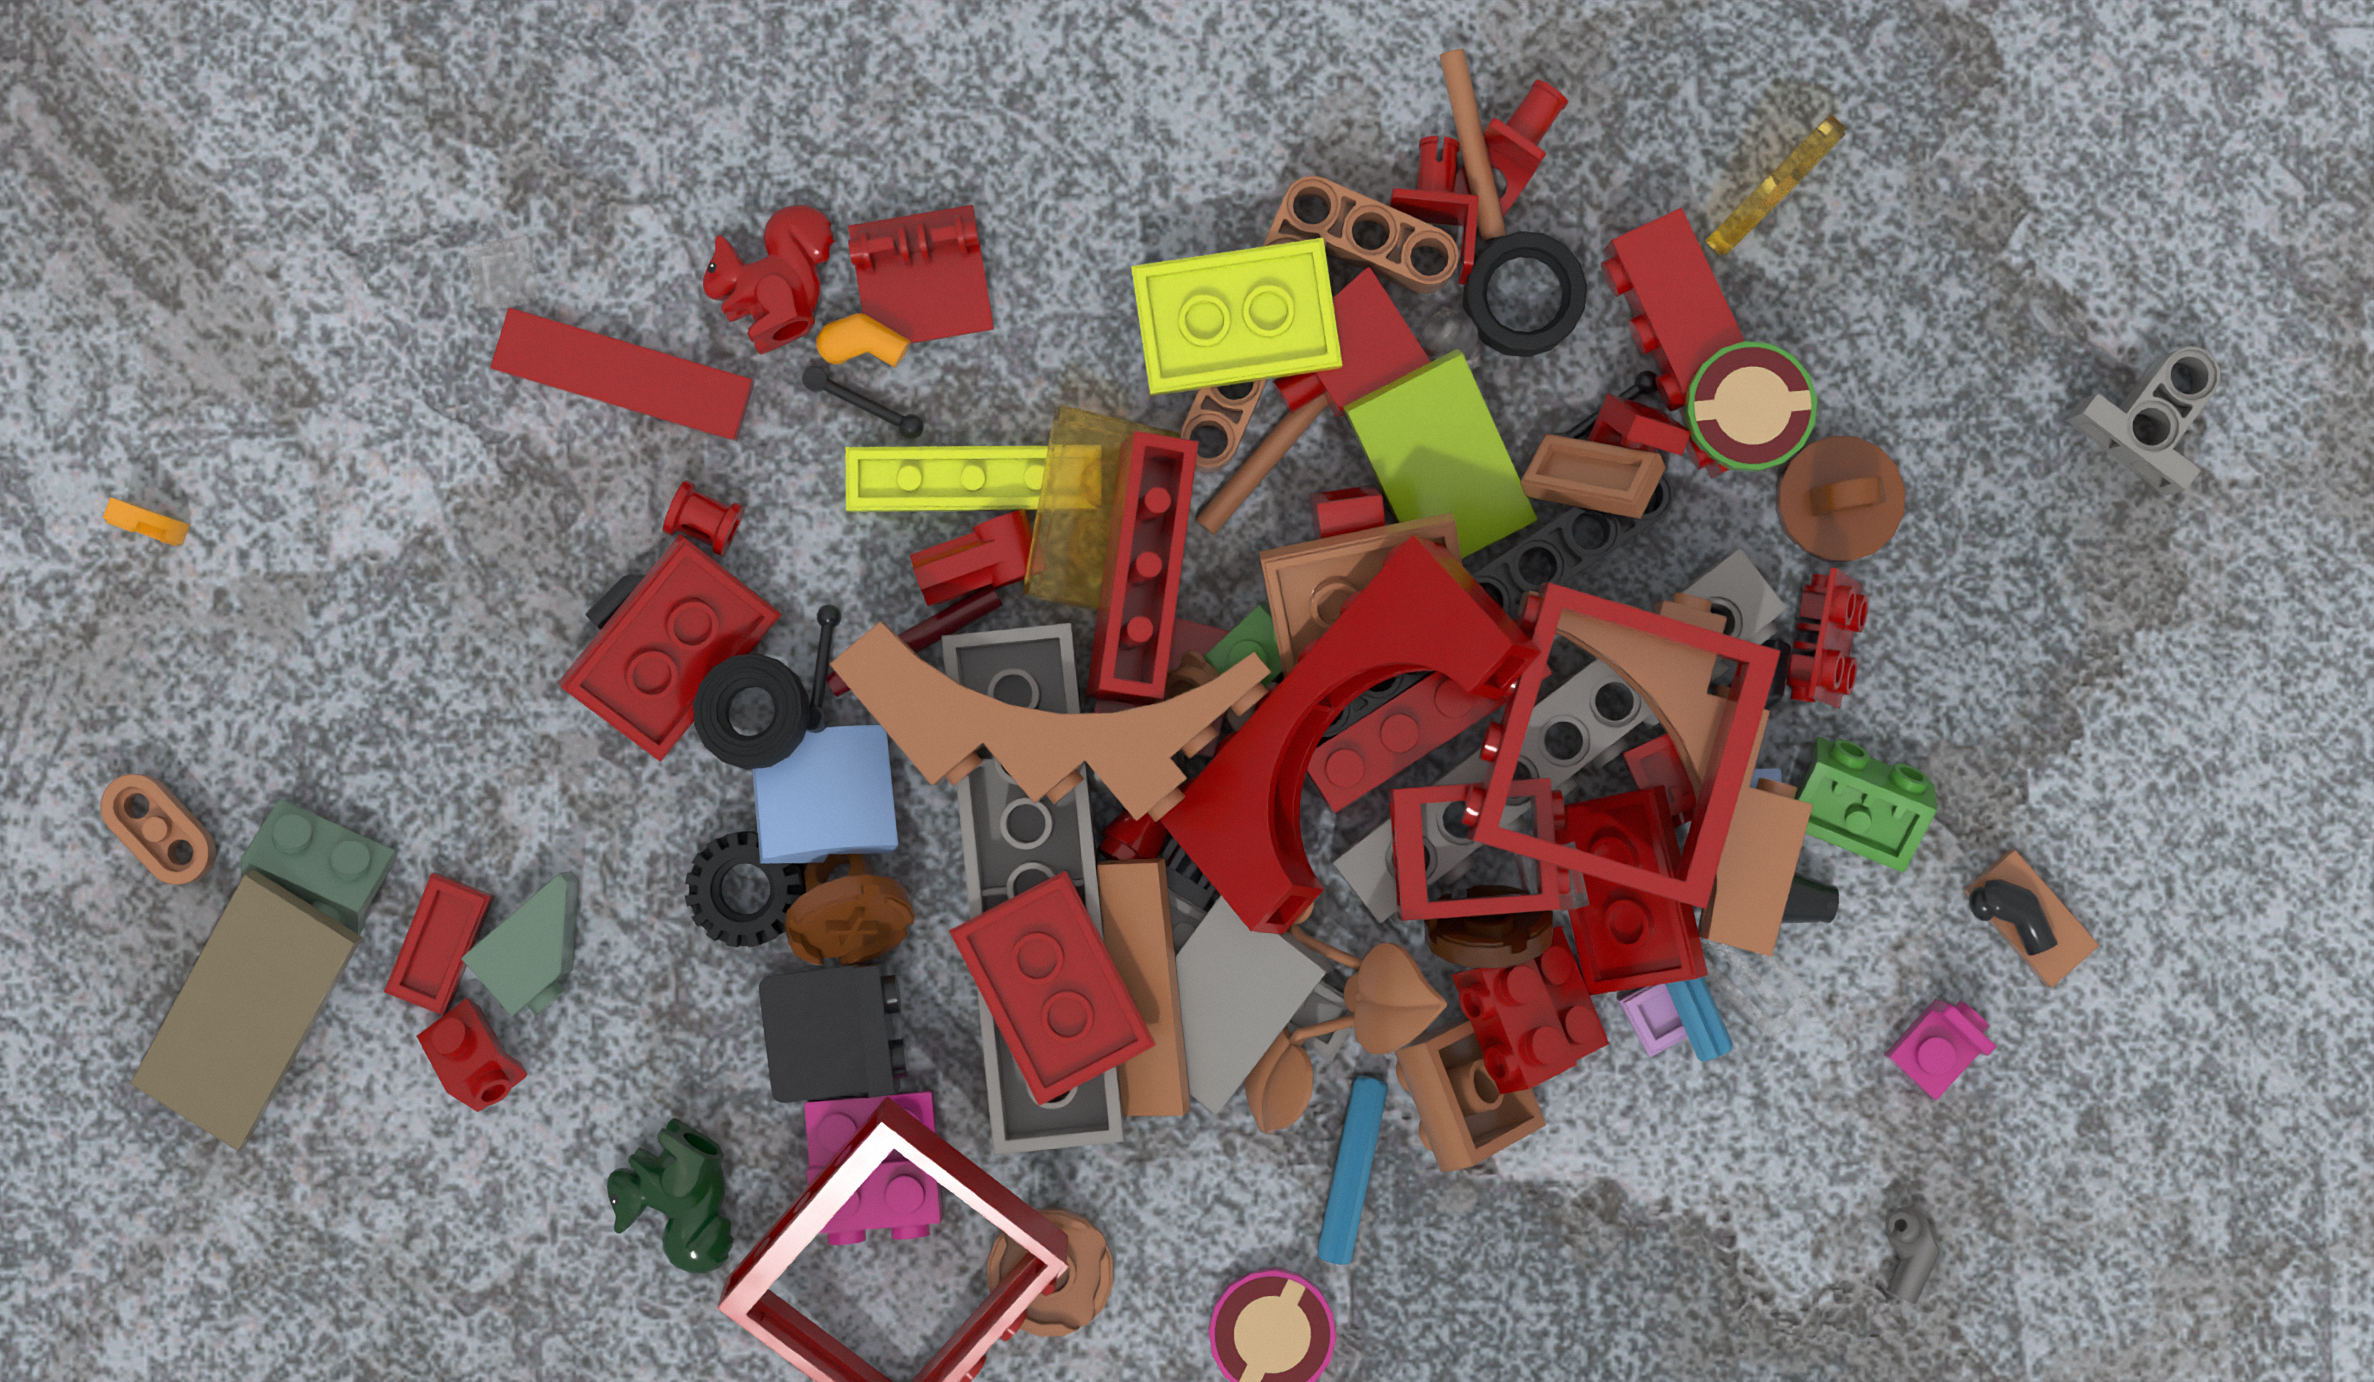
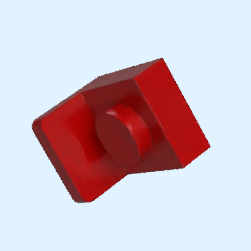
(1638, 427)
(1658, 764)

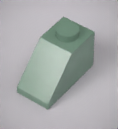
(530, 949)

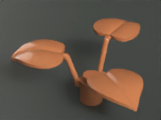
(1388, 1008)

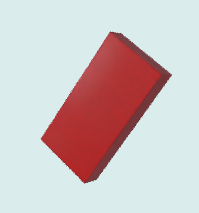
(437, 939)

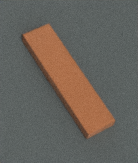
(1142, 947)

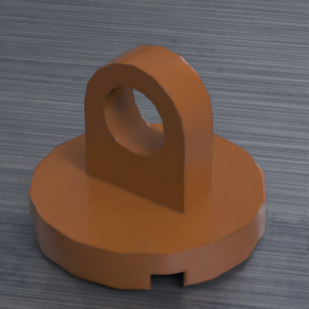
(1840, 499)
(849, 916)

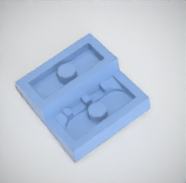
(827, 798)

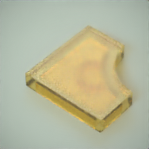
(1777, 185)

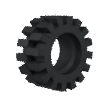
(712, 910)

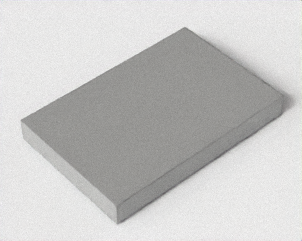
(1237, 999)

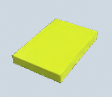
(1236, 317)

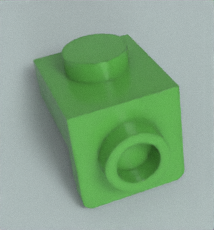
(1251, 635)

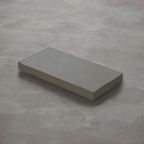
(245, 1009)

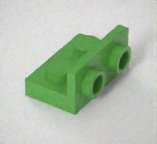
(1866, 803)

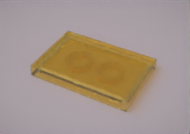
(1077, 506)

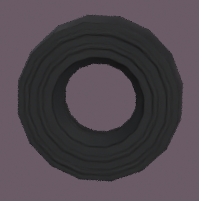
(722, 686)

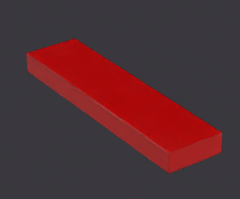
(622, 374)

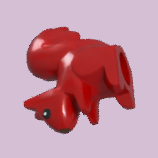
(779, 288)

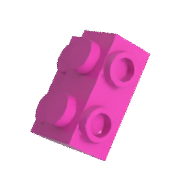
(897, 1190)

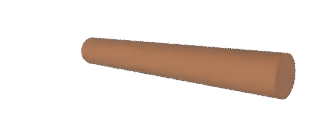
(1472, 143)
(1259, 465)

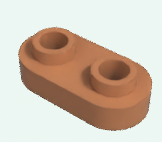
(158, 833)

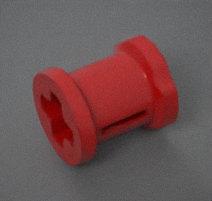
(703, 518)

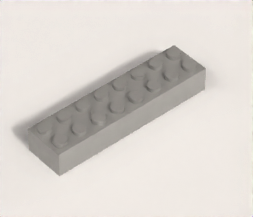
(1016, 846)

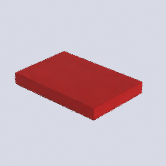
(663, 643)
(1626, 933)
(1052, 987)

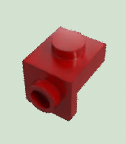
(470, 1057)

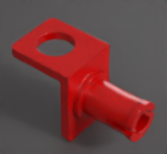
(1514, 145)
(1436, 197)

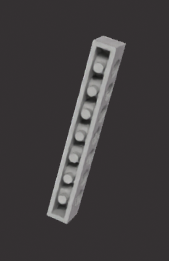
(1367, 865)

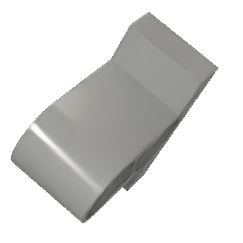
(2165, 407)

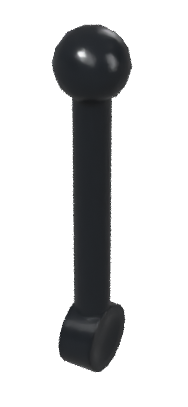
(817, 380)
(1644, 384)
(828, 618)

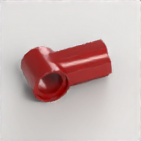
(989, 556)

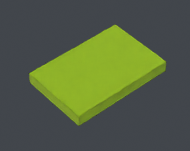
(1441, 453)

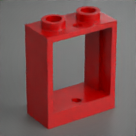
(1409, 861)

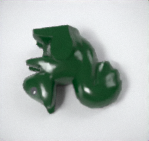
(687, 1188)

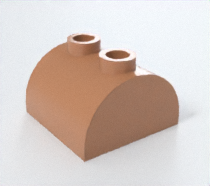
(1458, 1100)

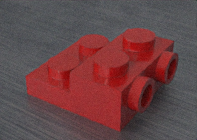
(1531, 1016)

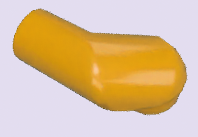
(857, 335)

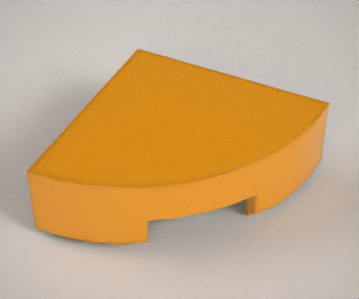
(145, 521)

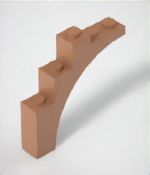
(1130, 750)
(1767, 820)

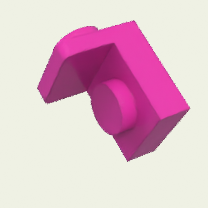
(1940, 1046)

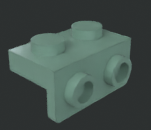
(319, 862)

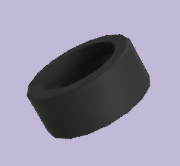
(1560, 261)

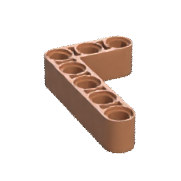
(1389, 262)

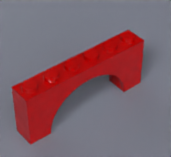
(1246, 803)

